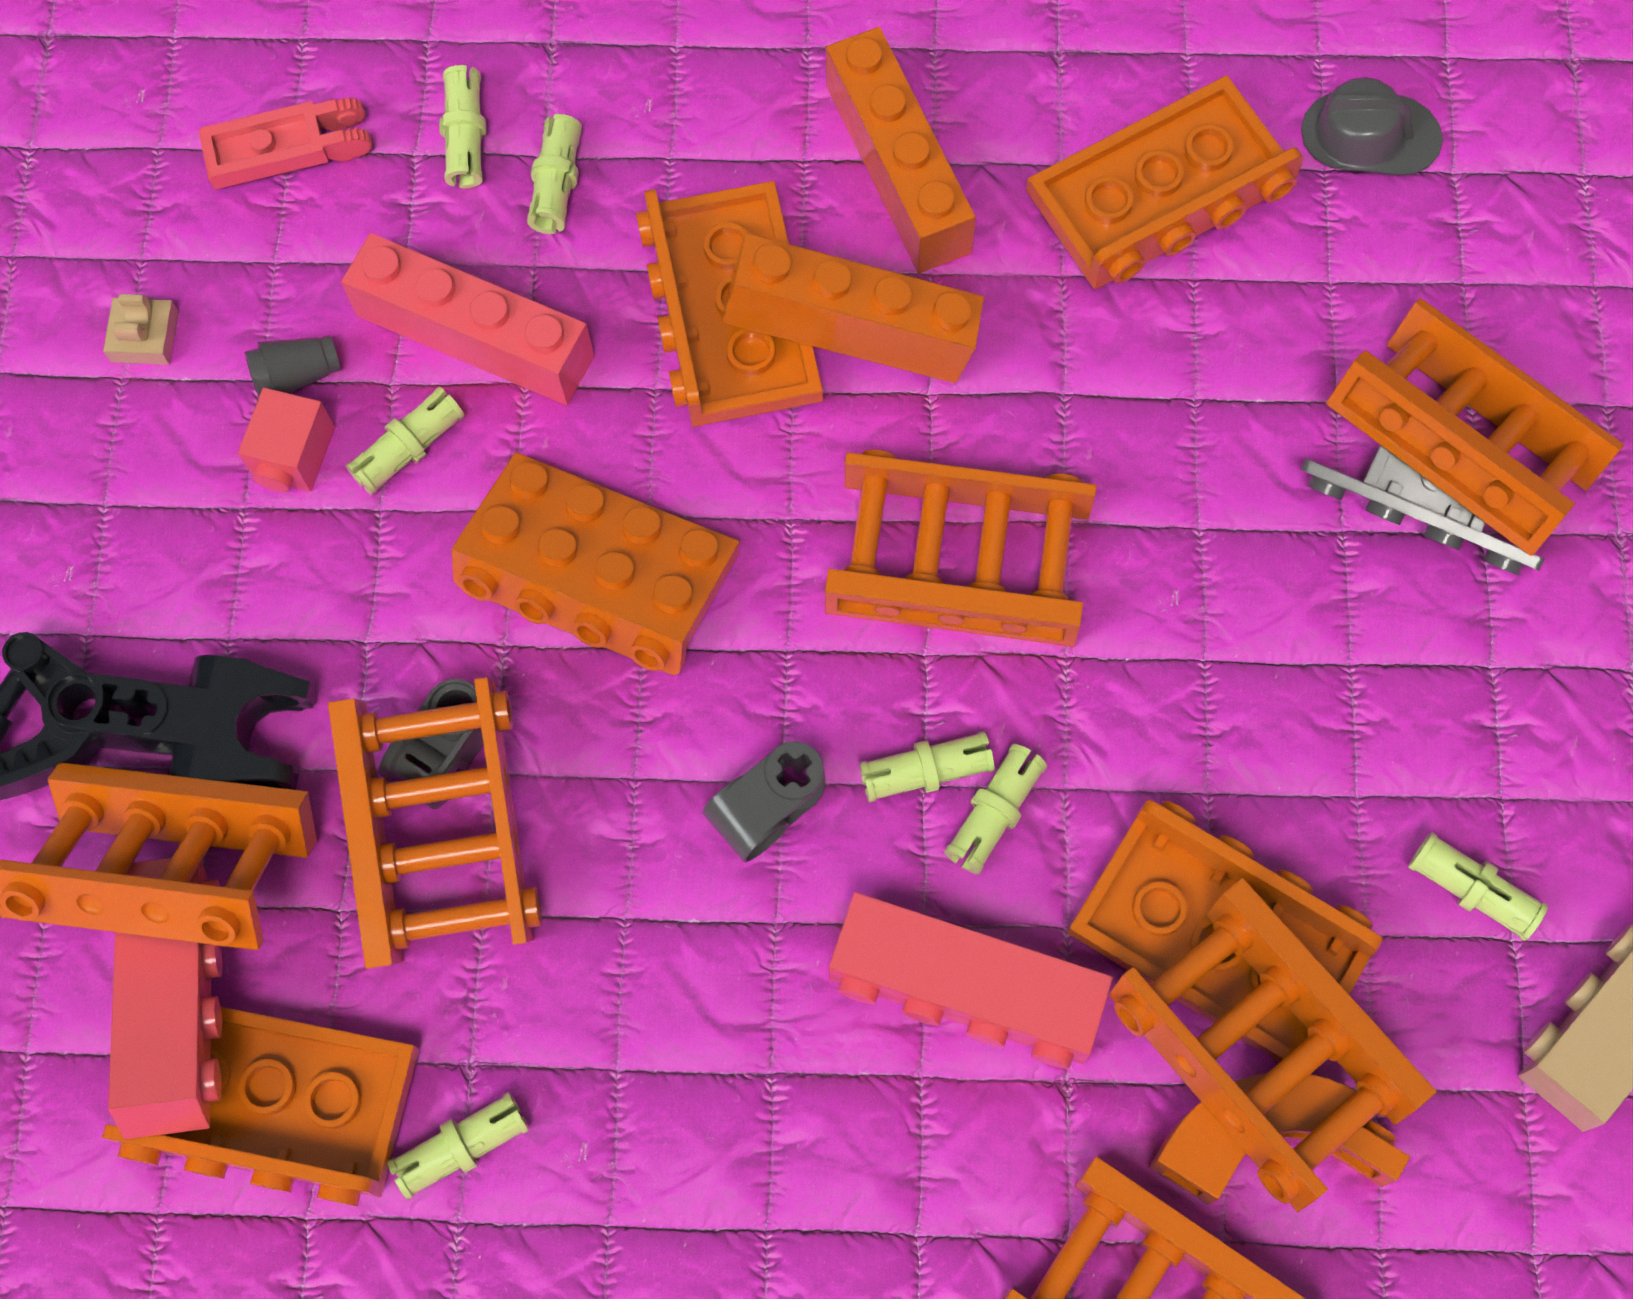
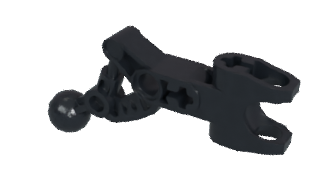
(197, 724)

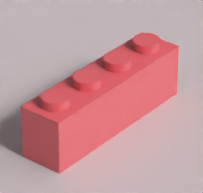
(469, 318)
(969, 980)
(163, 1028)

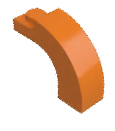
(1204, 1155)

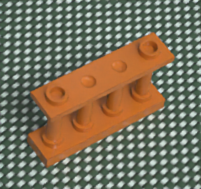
(1455, 455)
(984, 604)
(165, 809)
(380, 864)
(1336, 1031)
(1167, 1242)

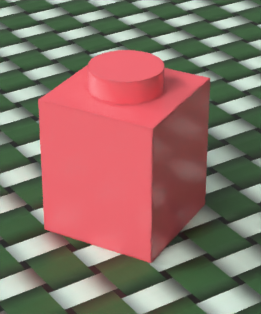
(286, 441)

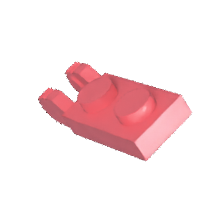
(283, 141)

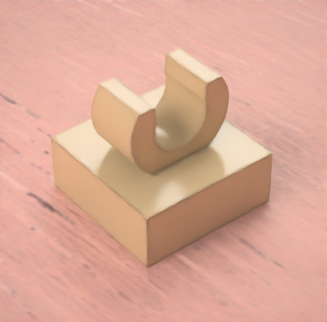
(140, 330)

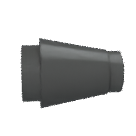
(291, 363)

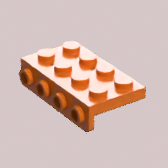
(1163, 182)
(722, 367)
(592, 563)
(1155, 908)
(295, 1108)

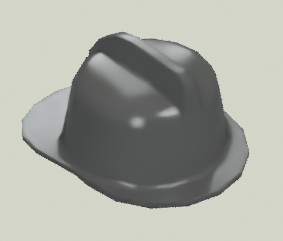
(1371, 130)

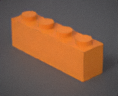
(899, 150)
(852, 308)

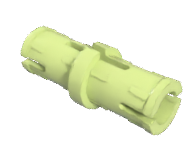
(462, 126)
(554, 174)
(405, 440)
(926, 766)
(995, 809)
(1478, 886)
(458, 1146)

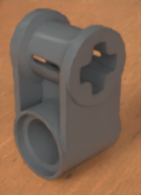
(439, 752)
(757, 806)

